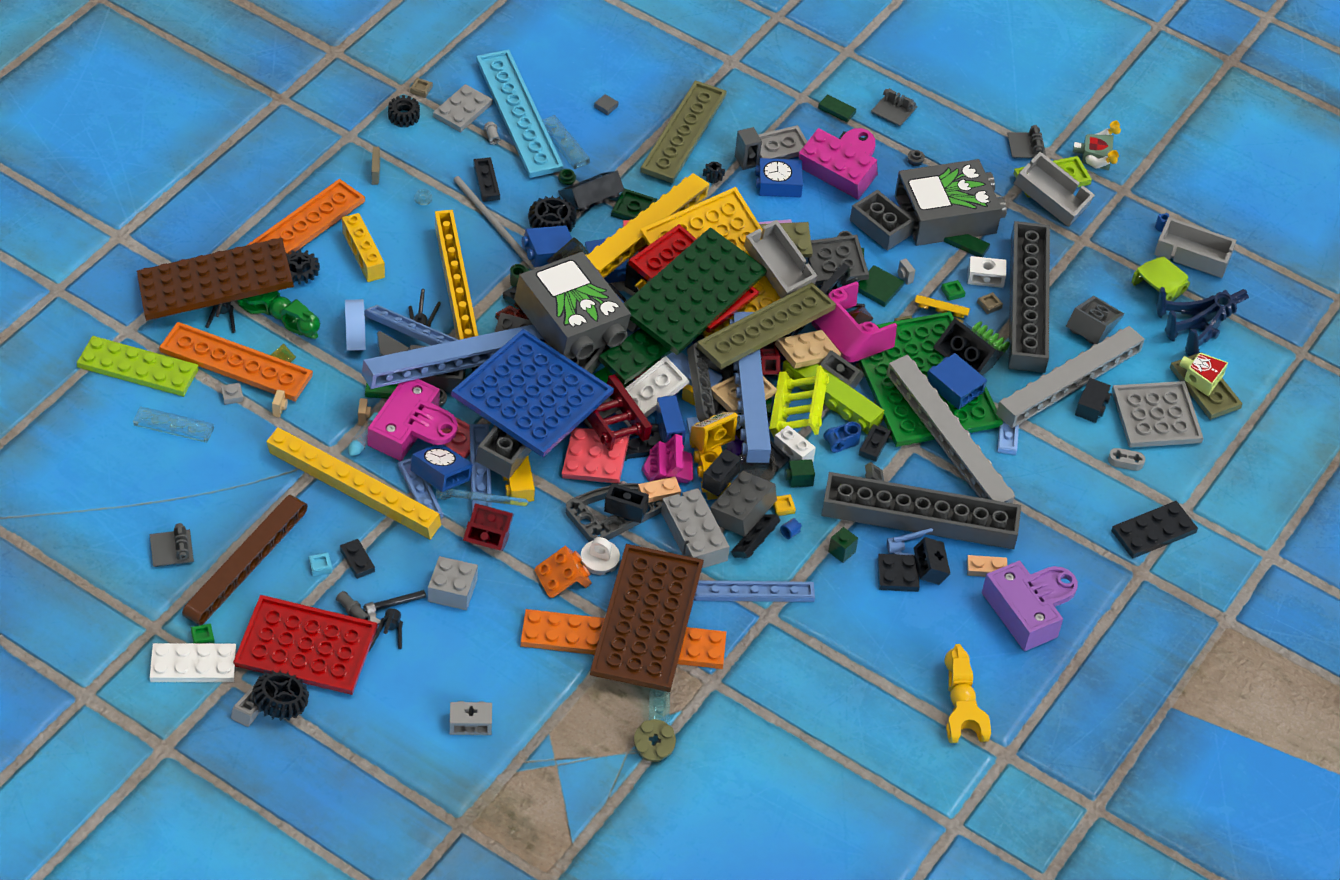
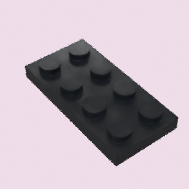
(1154, 529)

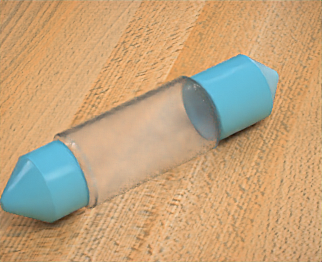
(360, 440)

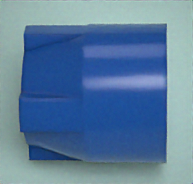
(1161, 221)
(790, 528)

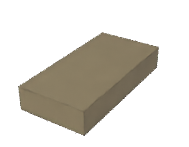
(375, 165)

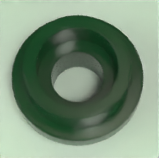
(567, 177)

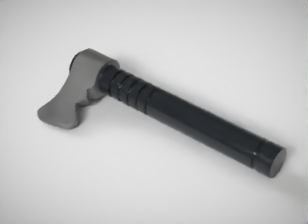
(371, 608)

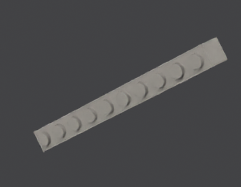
(1069, 376)
(948, 431)

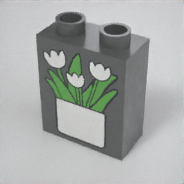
(950, 201)
(572, 306)

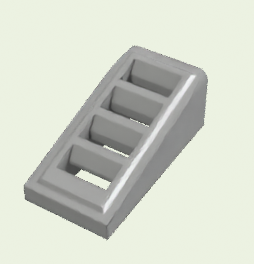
(243, 715)

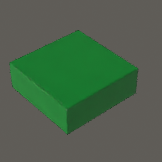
(953, 290)
(202, 634)

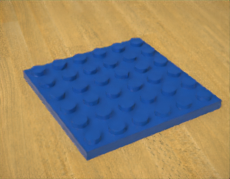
(532, 392)

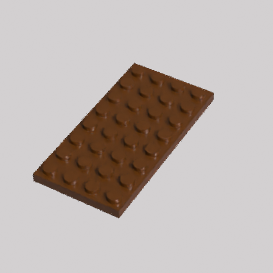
(214, 278)
(647, 618)

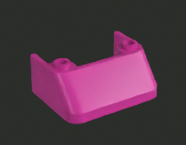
(850, 338)

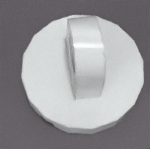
(600, 556)

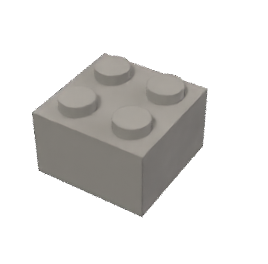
(452, 583)

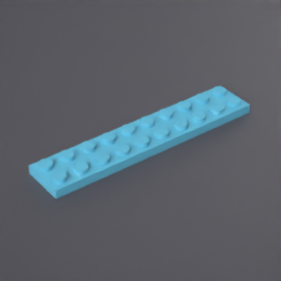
(519, 113)

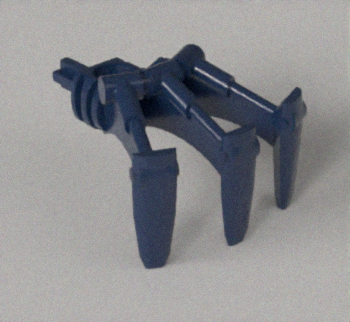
(1202, 312)

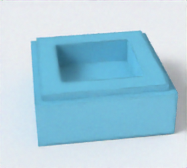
(320, 564)

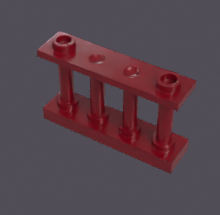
(630, 413)

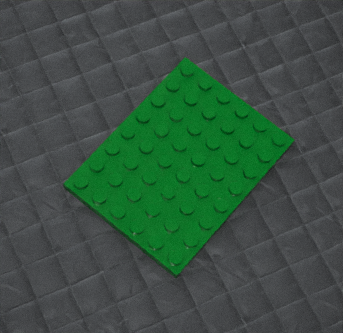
(917, 338)

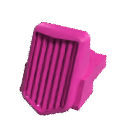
(669, 461)

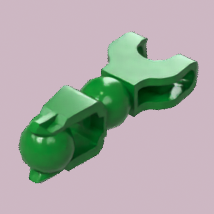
(293, 314)

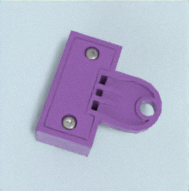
(1029, 601)

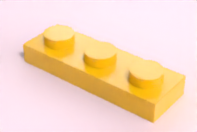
(941, 306)

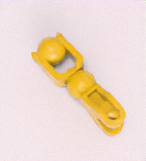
(963, 697)

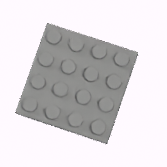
(1157, 414)

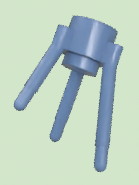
(897, 544)

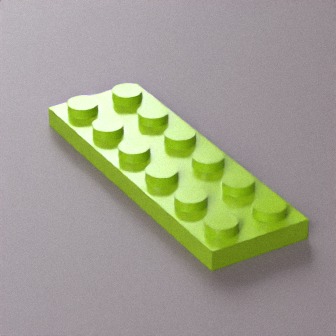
(137, 366)

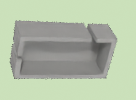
(1054, 189)
(1195, 247)
(780, 258)
(695, 527)

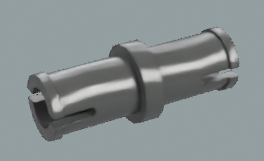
(352, 607)

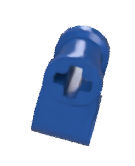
(843, 436)

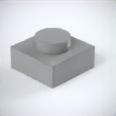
(906, 271)
(232, 393)

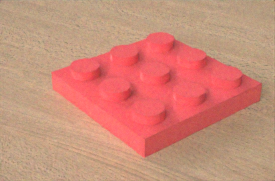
(591, 459)

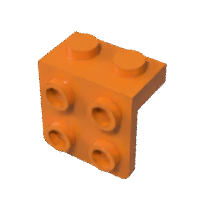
(562, 571)

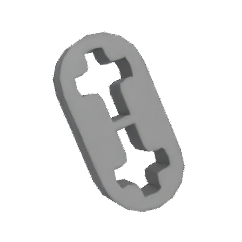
(1126, 459)

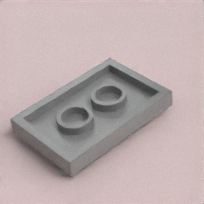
(462, 108)
(782, 143)

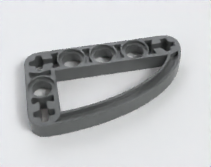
(696, 359)
(595, 526)

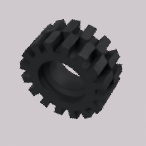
(403, 118)

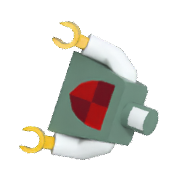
(1098, 148)

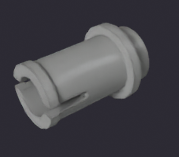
(491, 130)

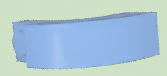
(355, 324)

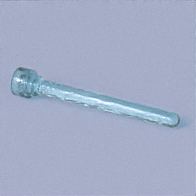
(481, 497)

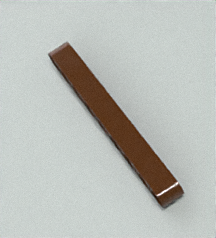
(244, 560)

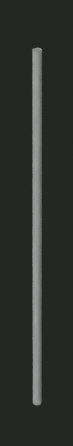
(504, 233)

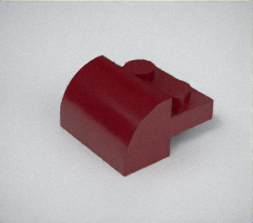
(488, 527)

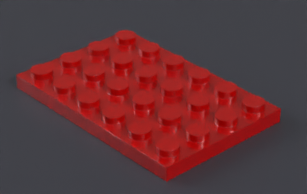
(665, 250)
(307, 642)

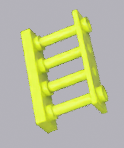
(783, 397)

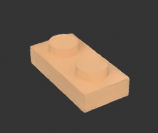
(660, 488)
(984, 564)

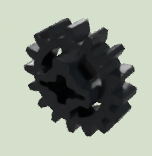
(303, 266)

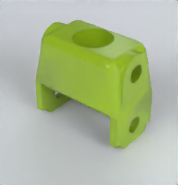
(1164, 274)

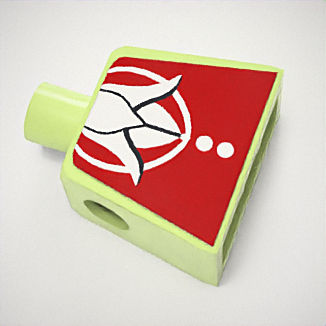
(1204, 372)

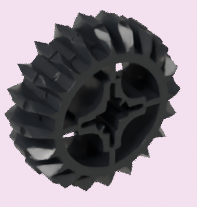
(553, 213)
(280, 695)

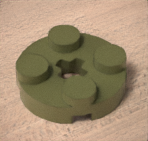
(644, 746)

